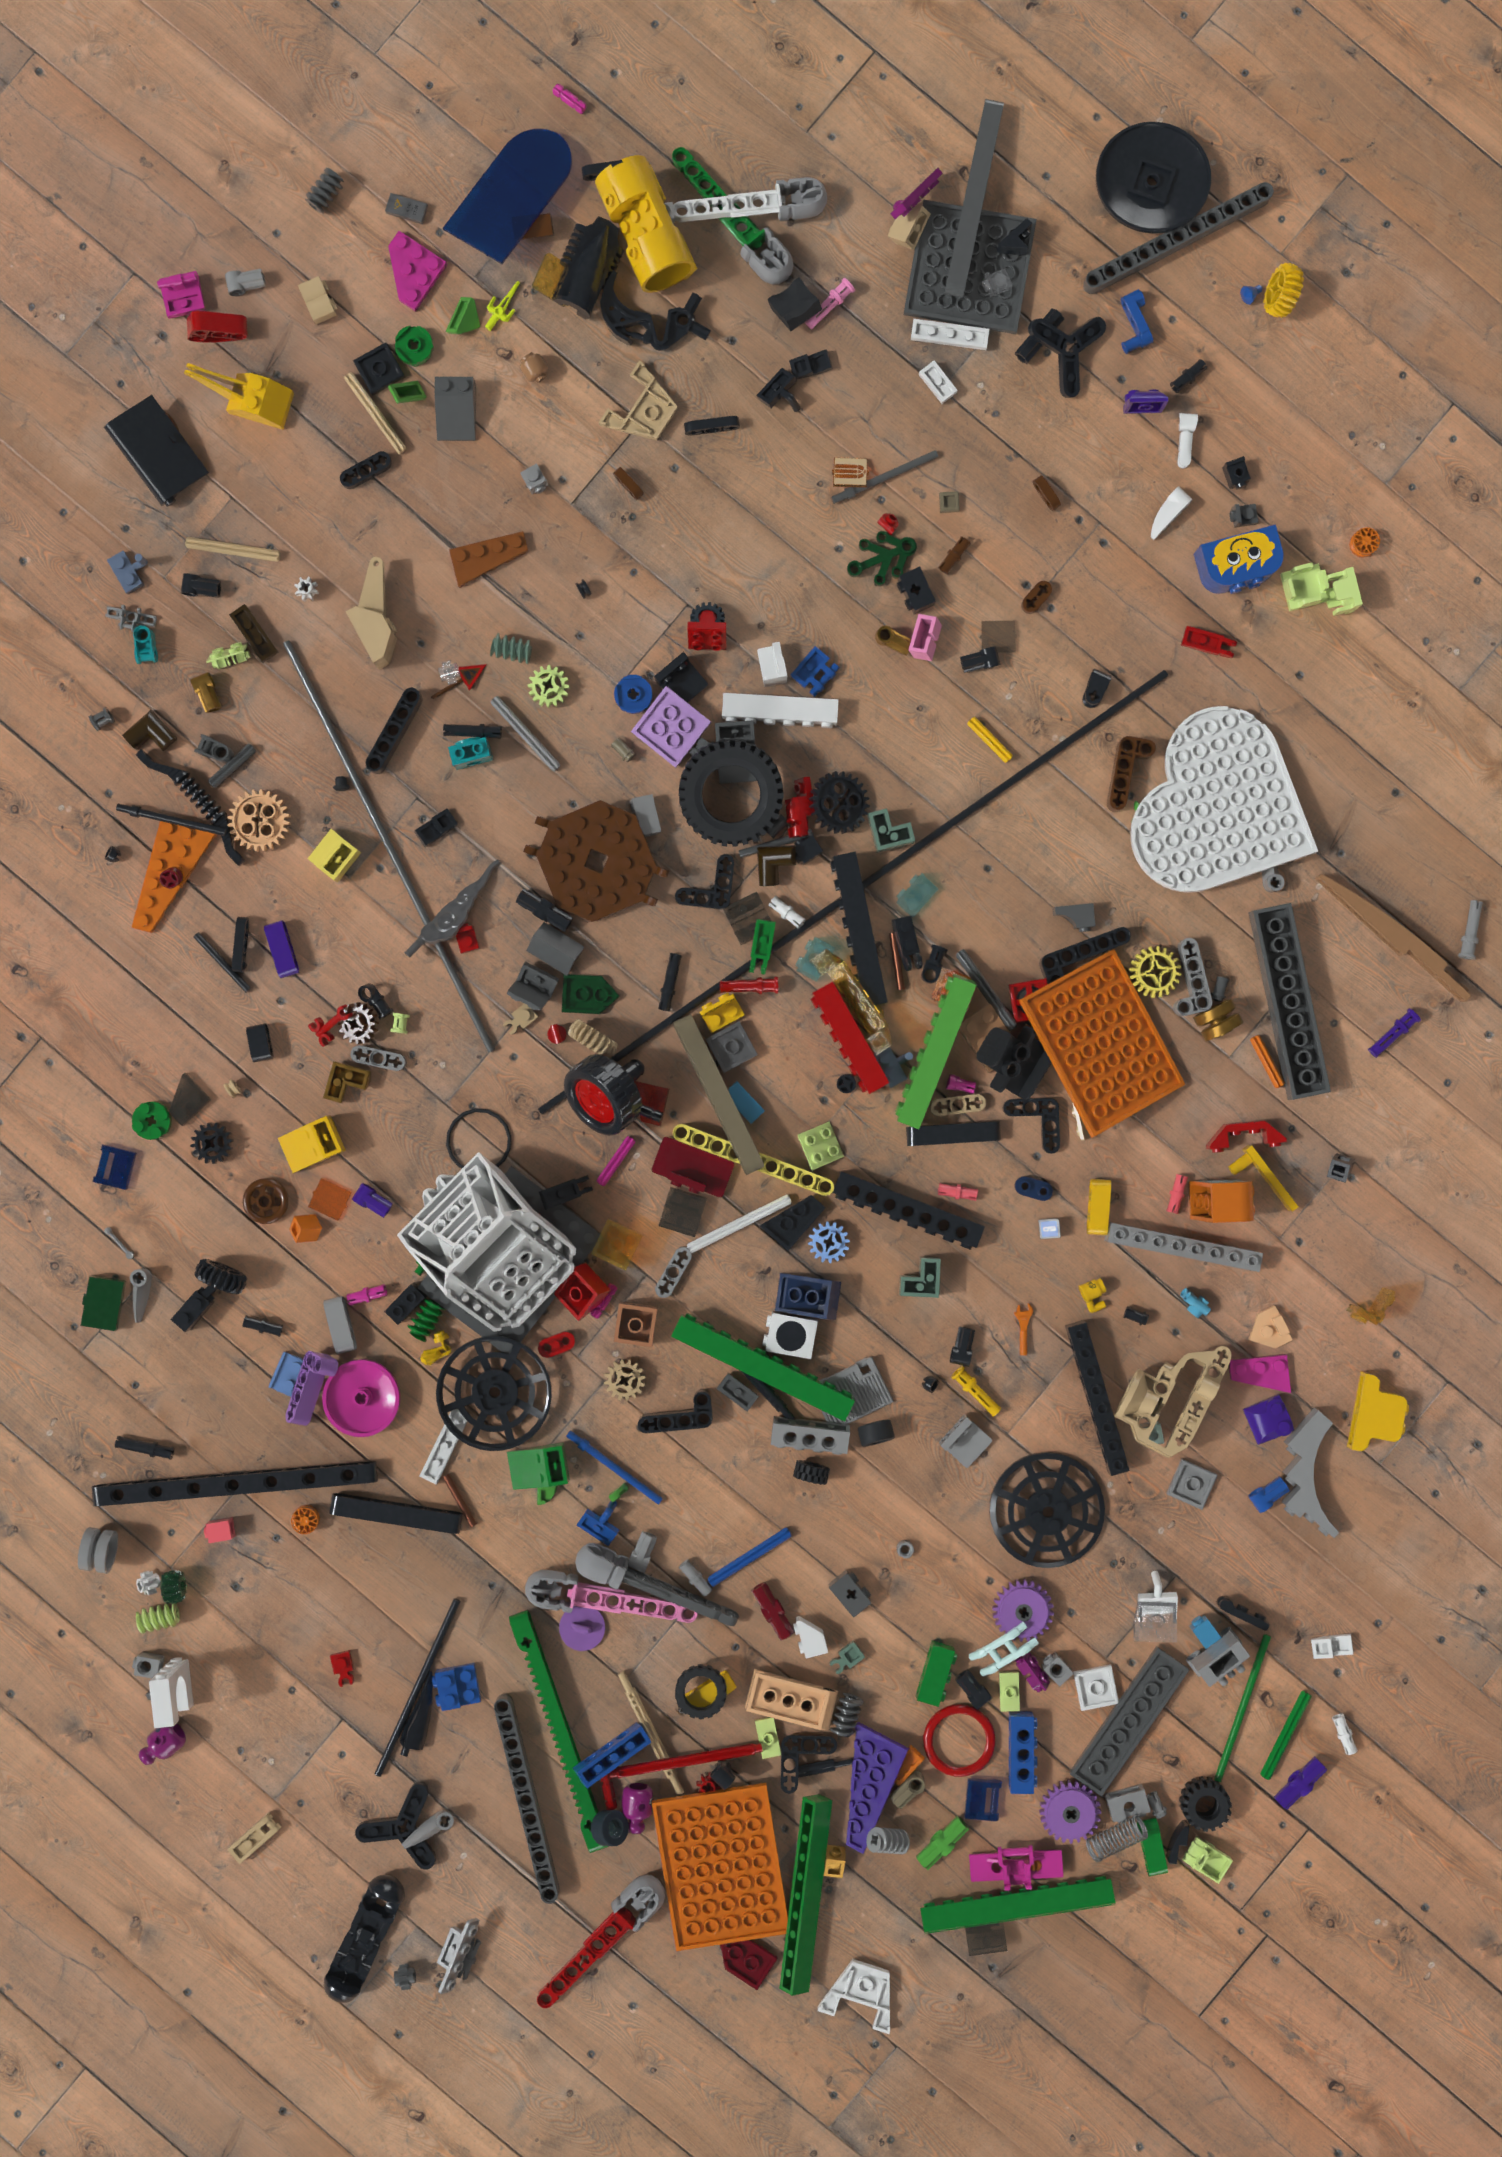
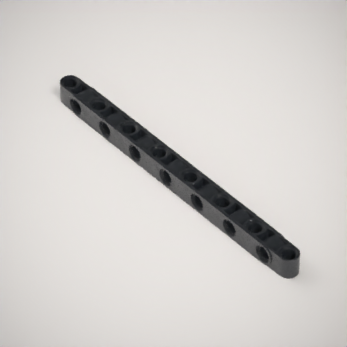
(221, 1485)

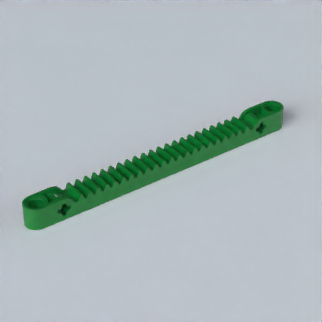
(522, 1627)

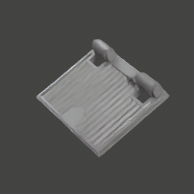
(867, 1389)

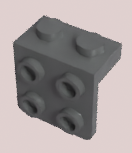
(533, 986)

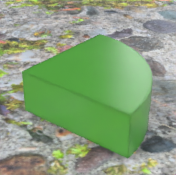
(545, 1494)
(614, 1495)

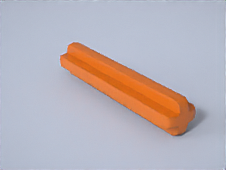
(1267, 1061)

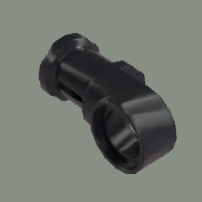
(933, 964)
(375, 1000)

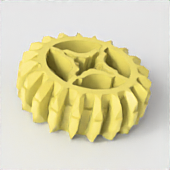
(1156, 980)

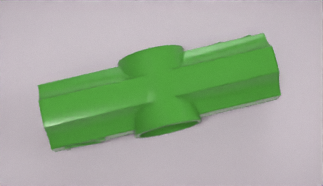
(942, 1842)

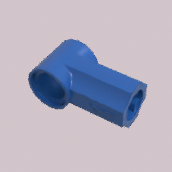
(1265, 1496)

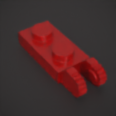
(1207, 642)

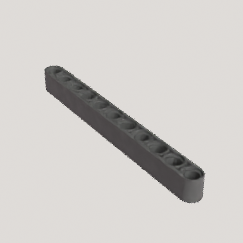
(974, 198)
(1187, 235)
(525, 1807)

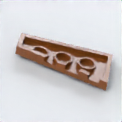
(485, 556)

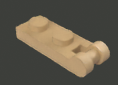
(253, 1838)

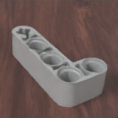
(1190, 976)

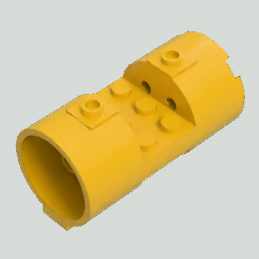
(654, 243)

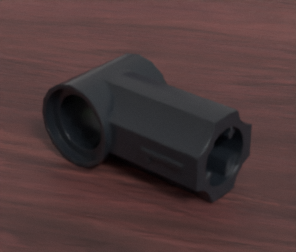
(195, 585)
(984, 659)
(961, 1352)
(976, 1693)
(722, 1774)

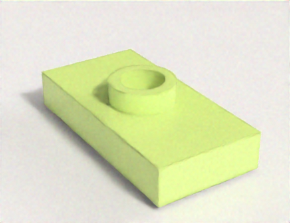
(1009, 1691)
(768, 1737)

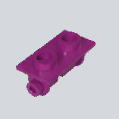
(1038, 1679)

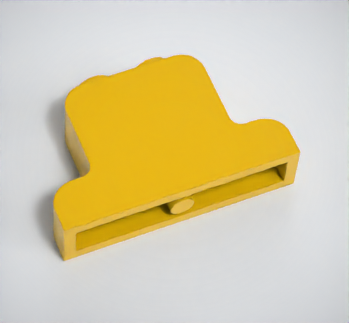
(1376, 1414)

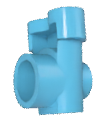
(1197, 1305)

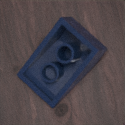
(808, 1296)

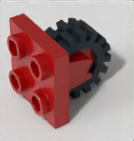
(707, 628)

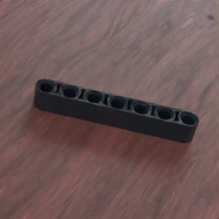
(395, 1513)

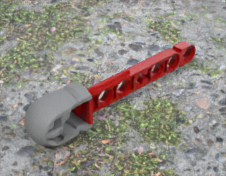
(622, 1920)

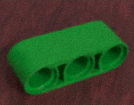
(1153, 1848)

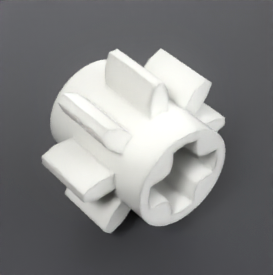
(311, 587)
(148, 1583)

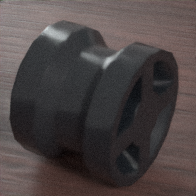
(846, 1083)

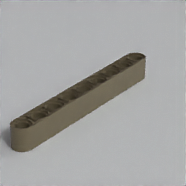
(718, 1094)

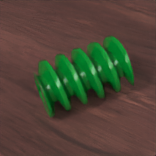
(425, 1320)

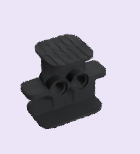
(1025, 1066)

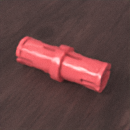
(957, 1191)
(1177, 1194)

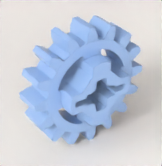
(820, 1239)

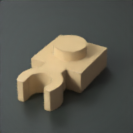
(522, 1017)

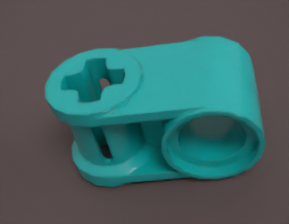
(145, 649)

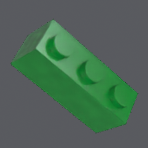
(936, 1673)

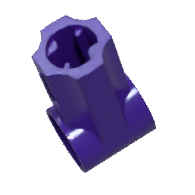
(368, 1198)

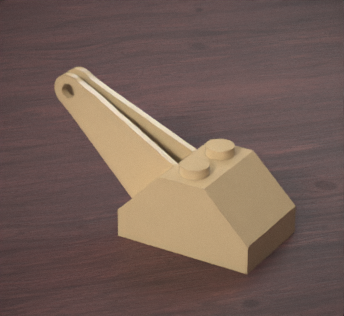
(370, 617)

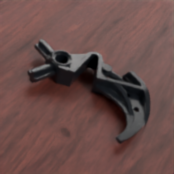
(673, 332)

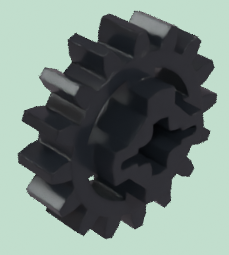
(217, 1137)

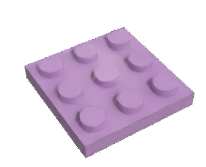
(671, 726)

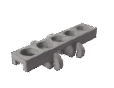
(120, 616)

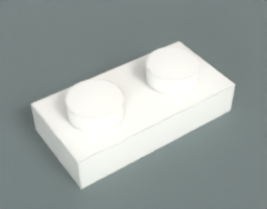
(937, 382)

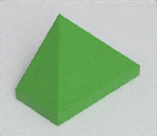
(464, 317)
(407, 392)

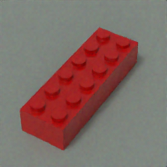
(850, 1038)

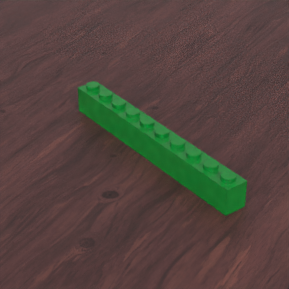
(762, 1367)
(805, 1894)
(1017, 1906)

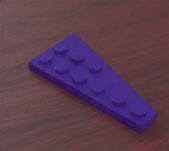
(873, 1776)

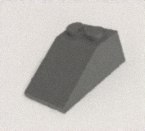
(455, 408)

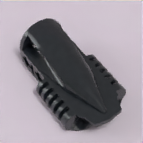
(588, 264)

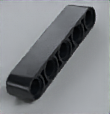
(394, 721)
(953, 1133)

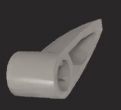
(1268, 875)
(141, 1292)
(429, 1828)

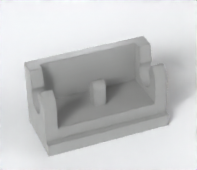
(646, 813)

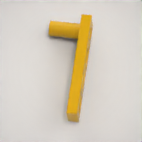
(1253, 1157)

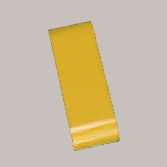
(1098, 1206)
(706, 1692)

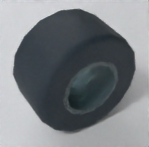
(609, 1828)

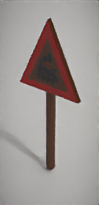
(469, 676)

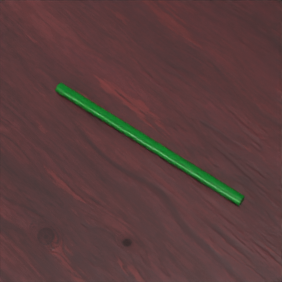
(1242, 1708)

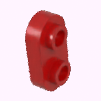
(557, 1344)

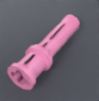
(837, 300)

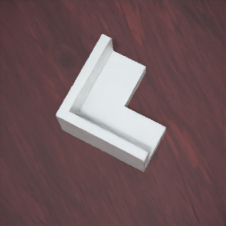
(772, 665)

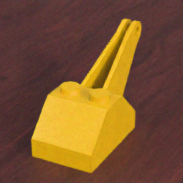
(251, 396)

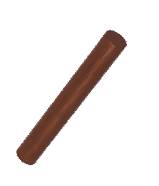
(897, 963)
(459, 1500)

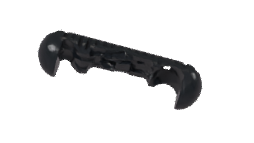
(363, 1939)

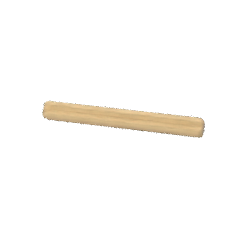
(375, 413)
(232, 549)

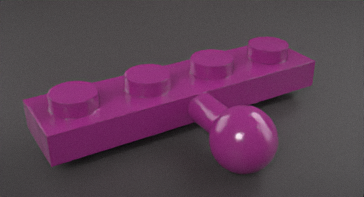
(903, 207)

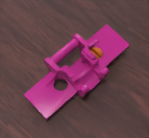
(1016, 1871)

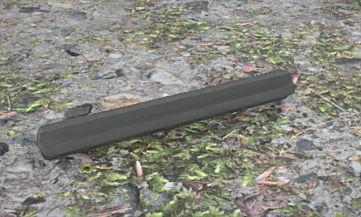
(986, 989)

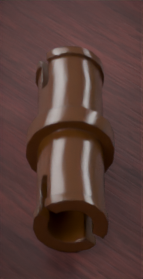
(954, 555)

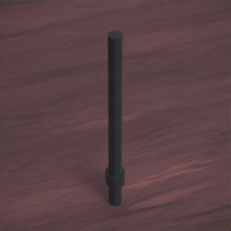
(137, 811)

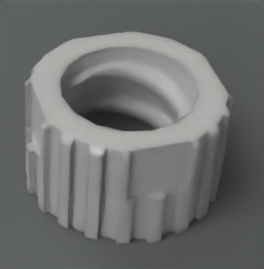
(899, 1546)

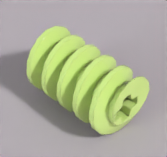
(157, 1619)

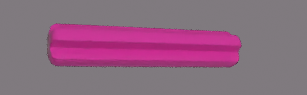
(615, 1161)

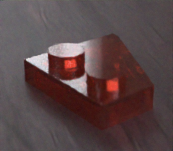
(653, 1097)

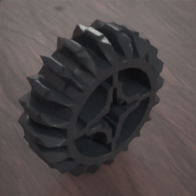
(220, 1276)

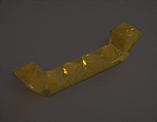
(857, 999)

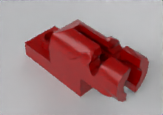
(798, 808)

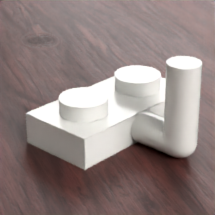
(1158, 1596)

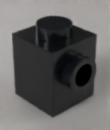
(807, 850)

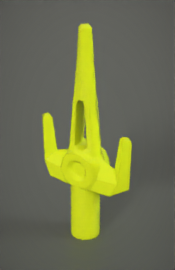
(499, 312)

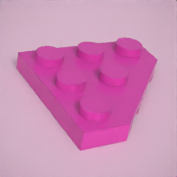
(413, 269)

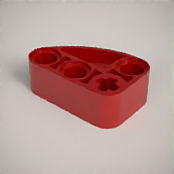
(216, 327)

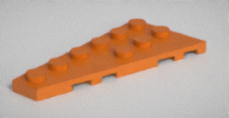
(172, 847)

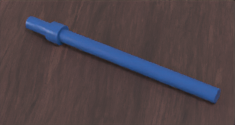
(583, 1444)

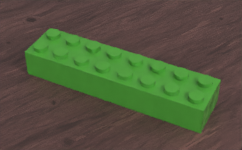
(936, 1050)

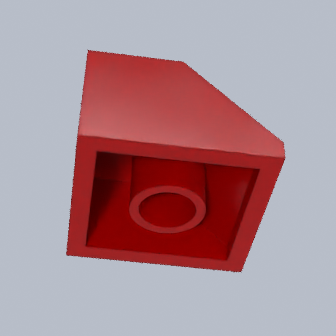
(582, 1291)

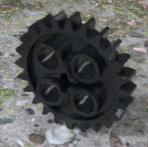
(826, 791)

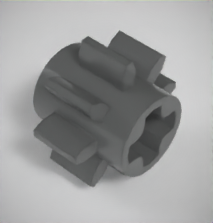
(404, 1977)

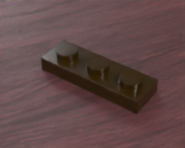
(253, 633)

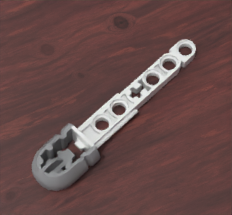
(807, 199)

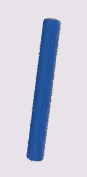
(749, 1556)

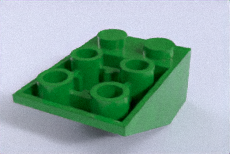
(538, 1466)

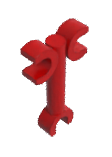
(322, 1029)

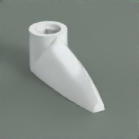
(1170, 510)

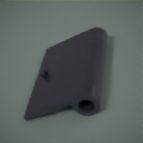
(145, 442)

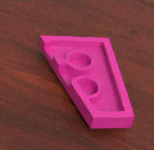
(1262, 1371)

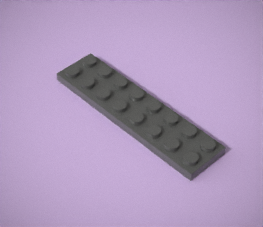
(1129, 1721)

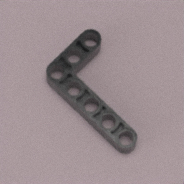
(1076, 955)

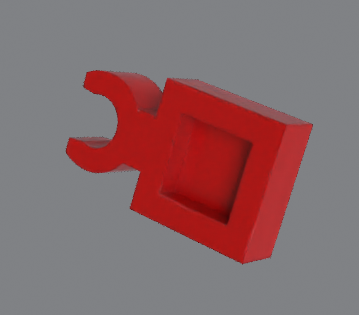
(341, 1665)

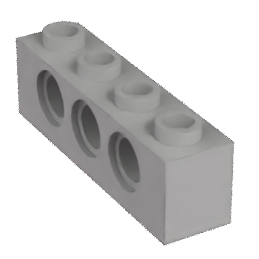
(819, 1429)

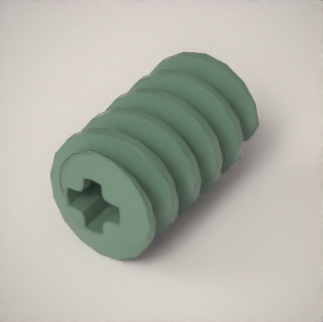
(511, 649)

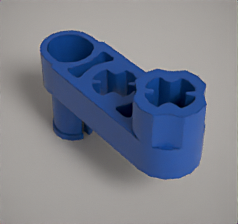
(1131, 305)

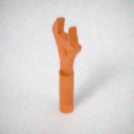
(1023, 1319)

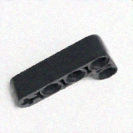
(674, 1416)

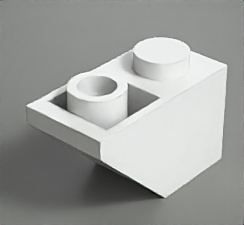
(812, 1638)

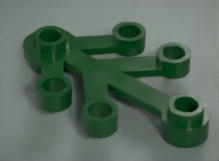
(885, 556)

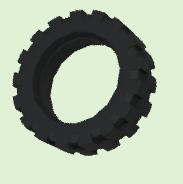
(686, 1706)

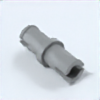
(695, 1578)

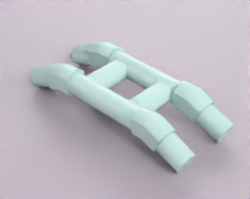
(1005, 1639)

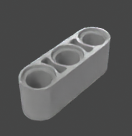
(340, 1325)

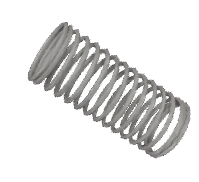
(1098, 1848)

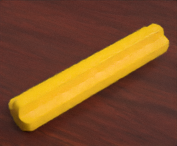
(989, 739)

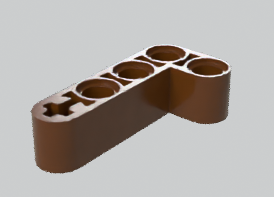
(1126, 774)

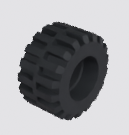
(1211, 1818)

